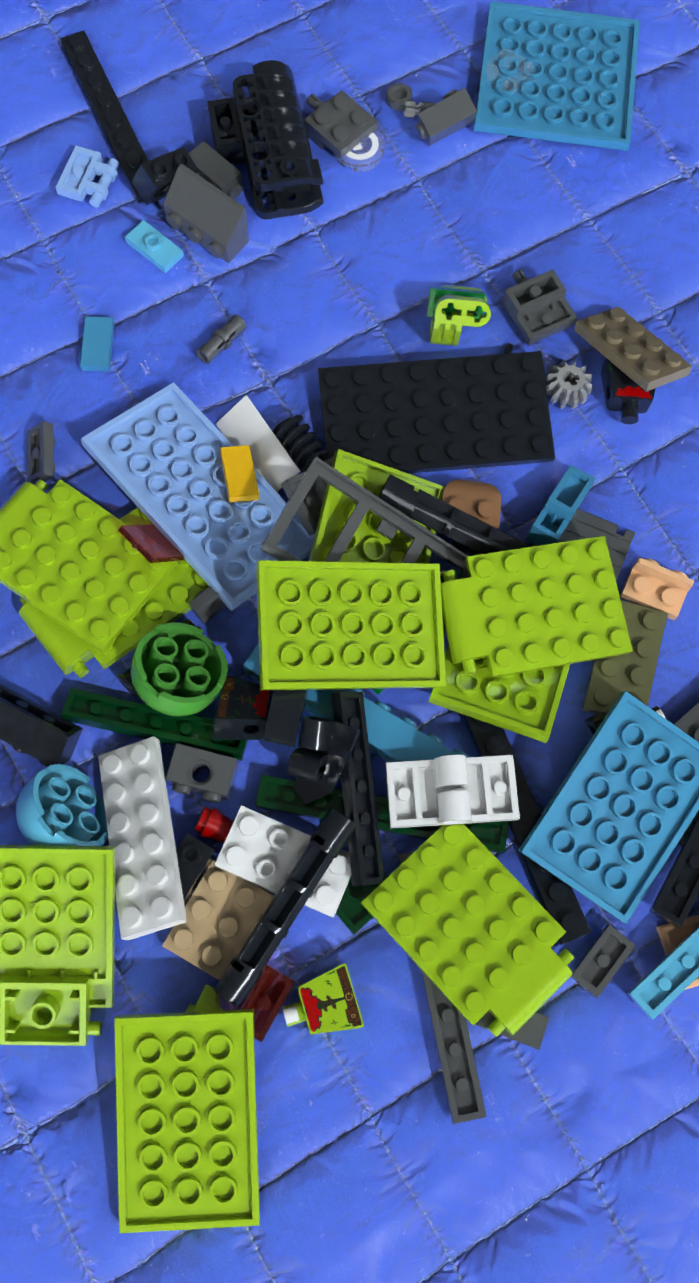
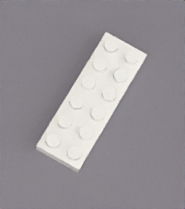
(143, 837)

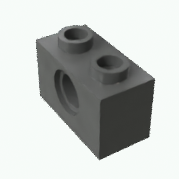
(188, 760)

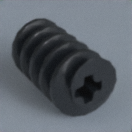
(299, 442)

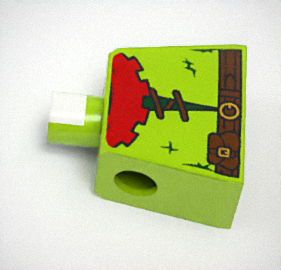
(326, 1003)

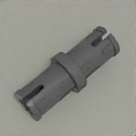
(221, 339)

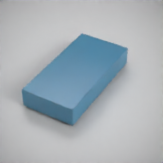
(97, 344)

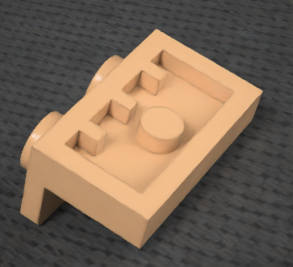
(656, 587)

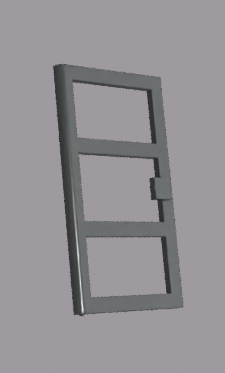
(391, 521)

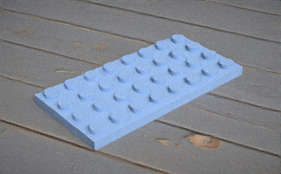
(173, 471)

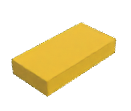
(239, 473)

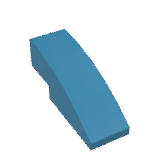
(560, 507)

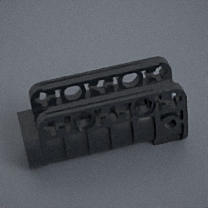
(283, 145)

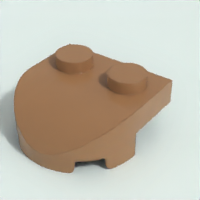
(476, 499)

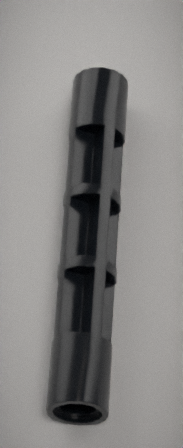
(447, 518)
(275, 922)

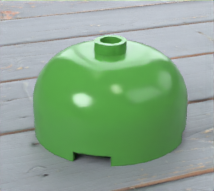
(178, 669)

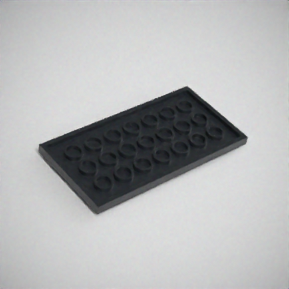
(440, 412)

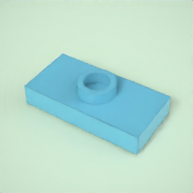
(154, 246)

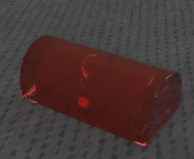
(267, 999)

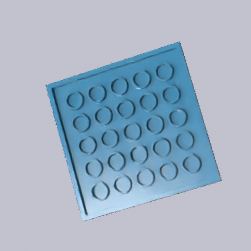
(579, 78)

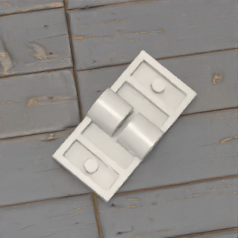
(452, 791)
(268, 850)

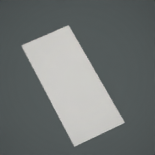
(247, 427)

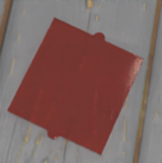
(151, 543)

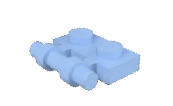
(80, 172)

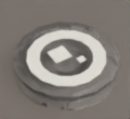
(365, 154)

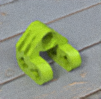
(447, 329)

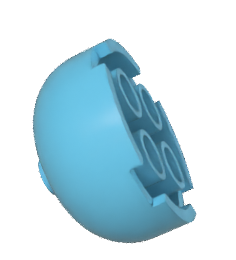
(56, 808)

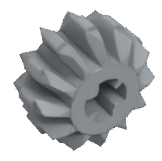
(568, 384)

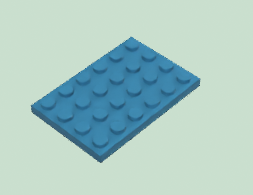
(620, 808)

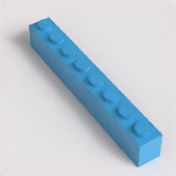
(388, 735)

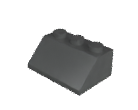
(206, 214)

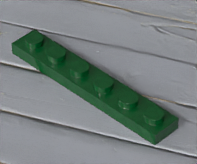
(145, 722)

